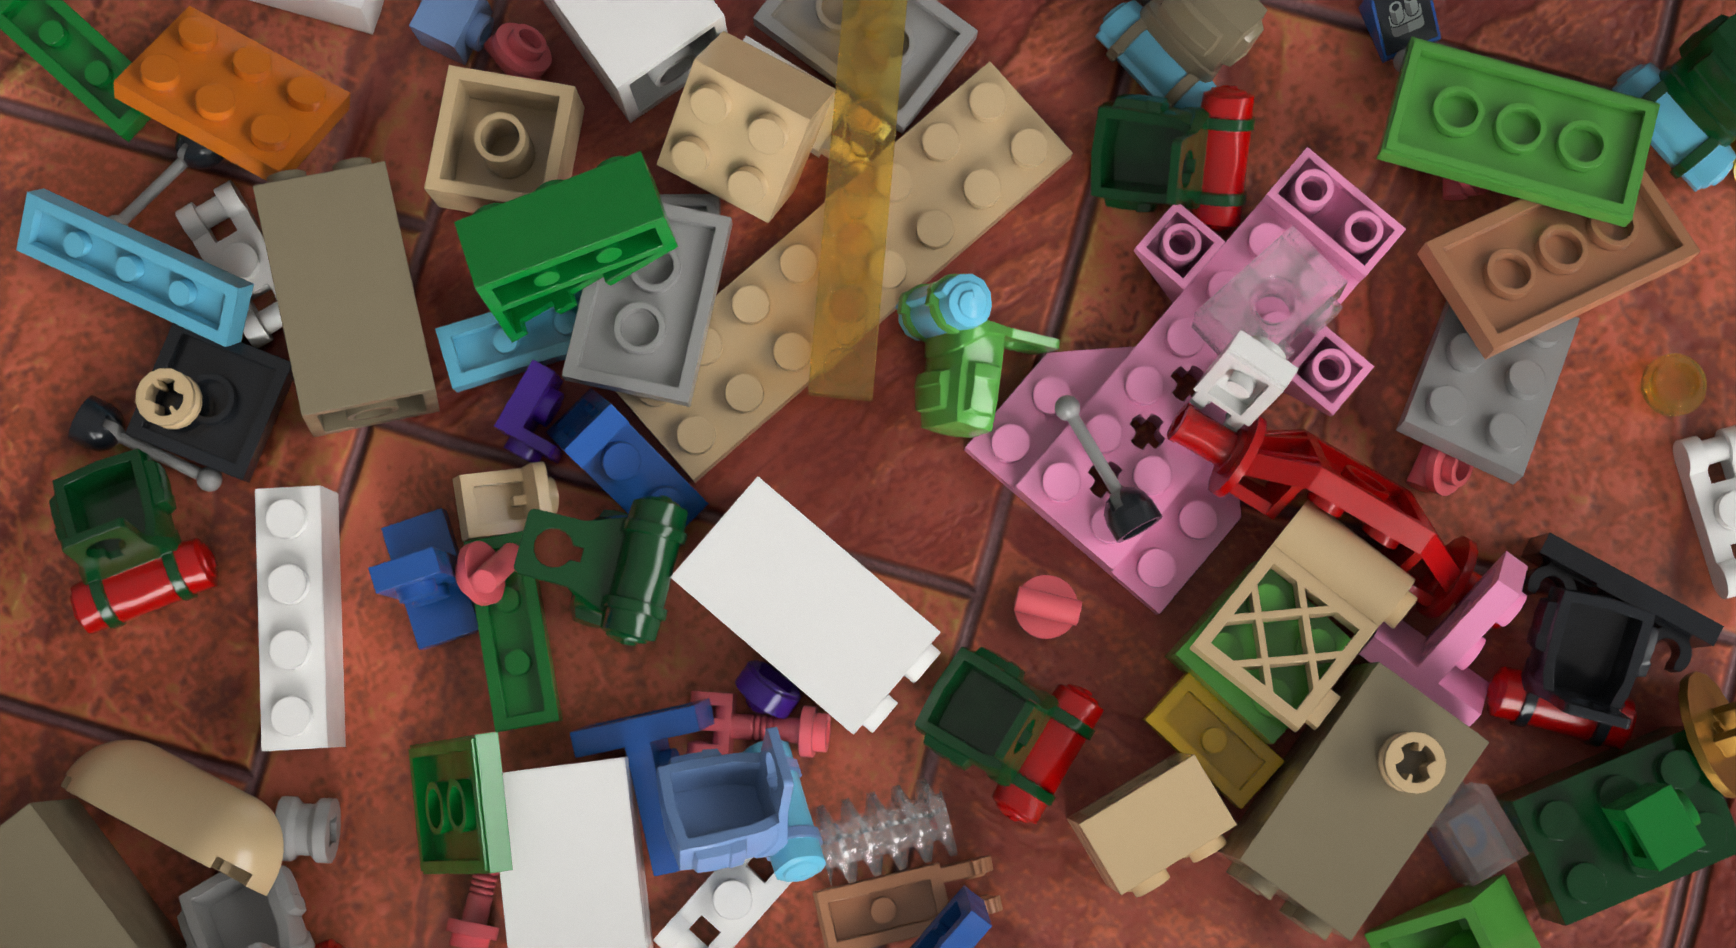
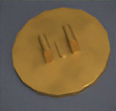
(1710, 729)

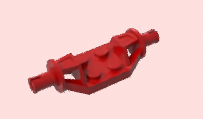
(1336, 485)

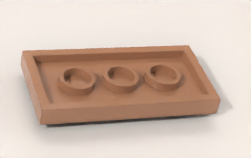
(1544, 265)

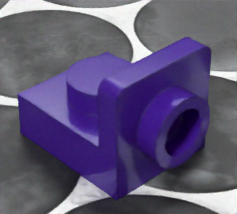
(531, 404)

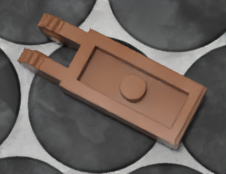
(893, 904)

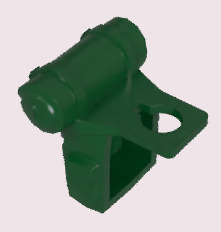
(622, 565)

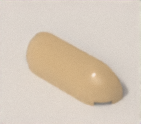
(182, 809)

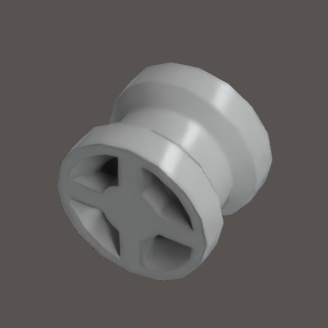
(309, 828)

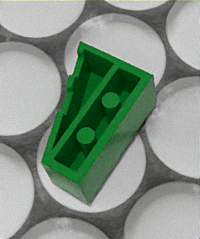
(564, 239)

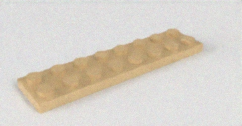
(948, 188)

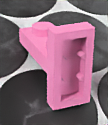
(1441, 660)

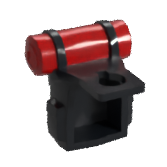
(1578, 668)

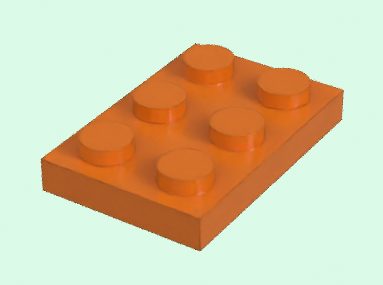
(232, 95)

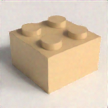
(745, 126)
(500, 138)
(1153, 824)

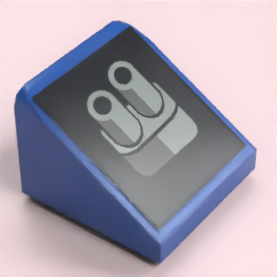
(1396, 21)

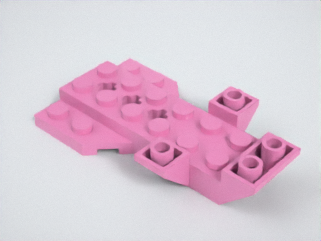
(1046, 462)

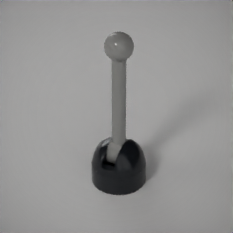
(189, 155)
(102, 427)
(1128, 508)

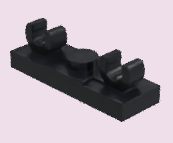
(1581, 571)

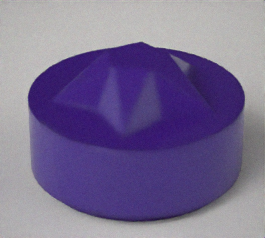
(767, 689)

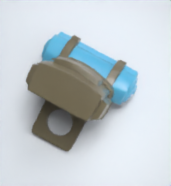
(1180, 44)

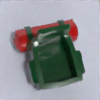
(1174, 155)
(124, 539)
(1009, 729)

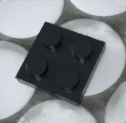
(239, 402)

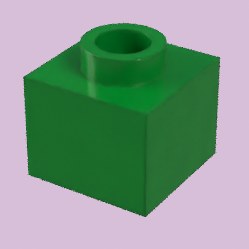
(1655, 825)

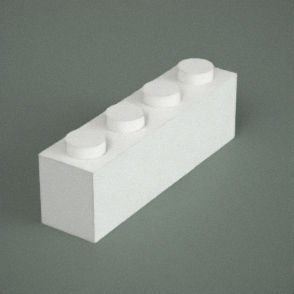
(299, 618)

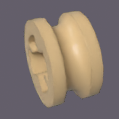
(154, 412)
(1430, 770)

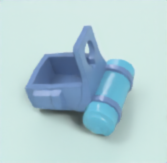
(739, 809)

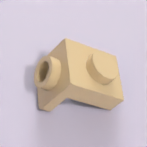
(501, 499)

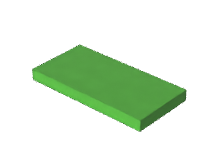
(1519, 131)

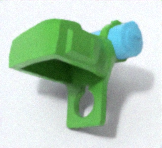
(961, 353)

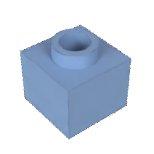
(453, 26)

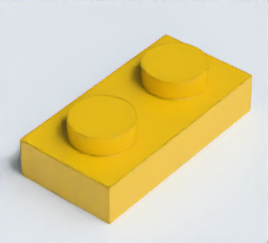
(1225, 747)

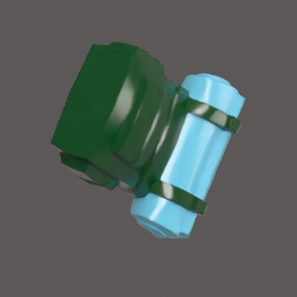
(1695, 104)

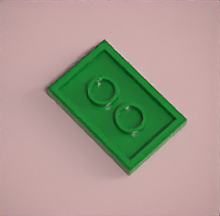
(460, 805)

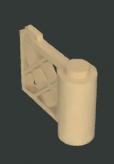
(1337, 574)

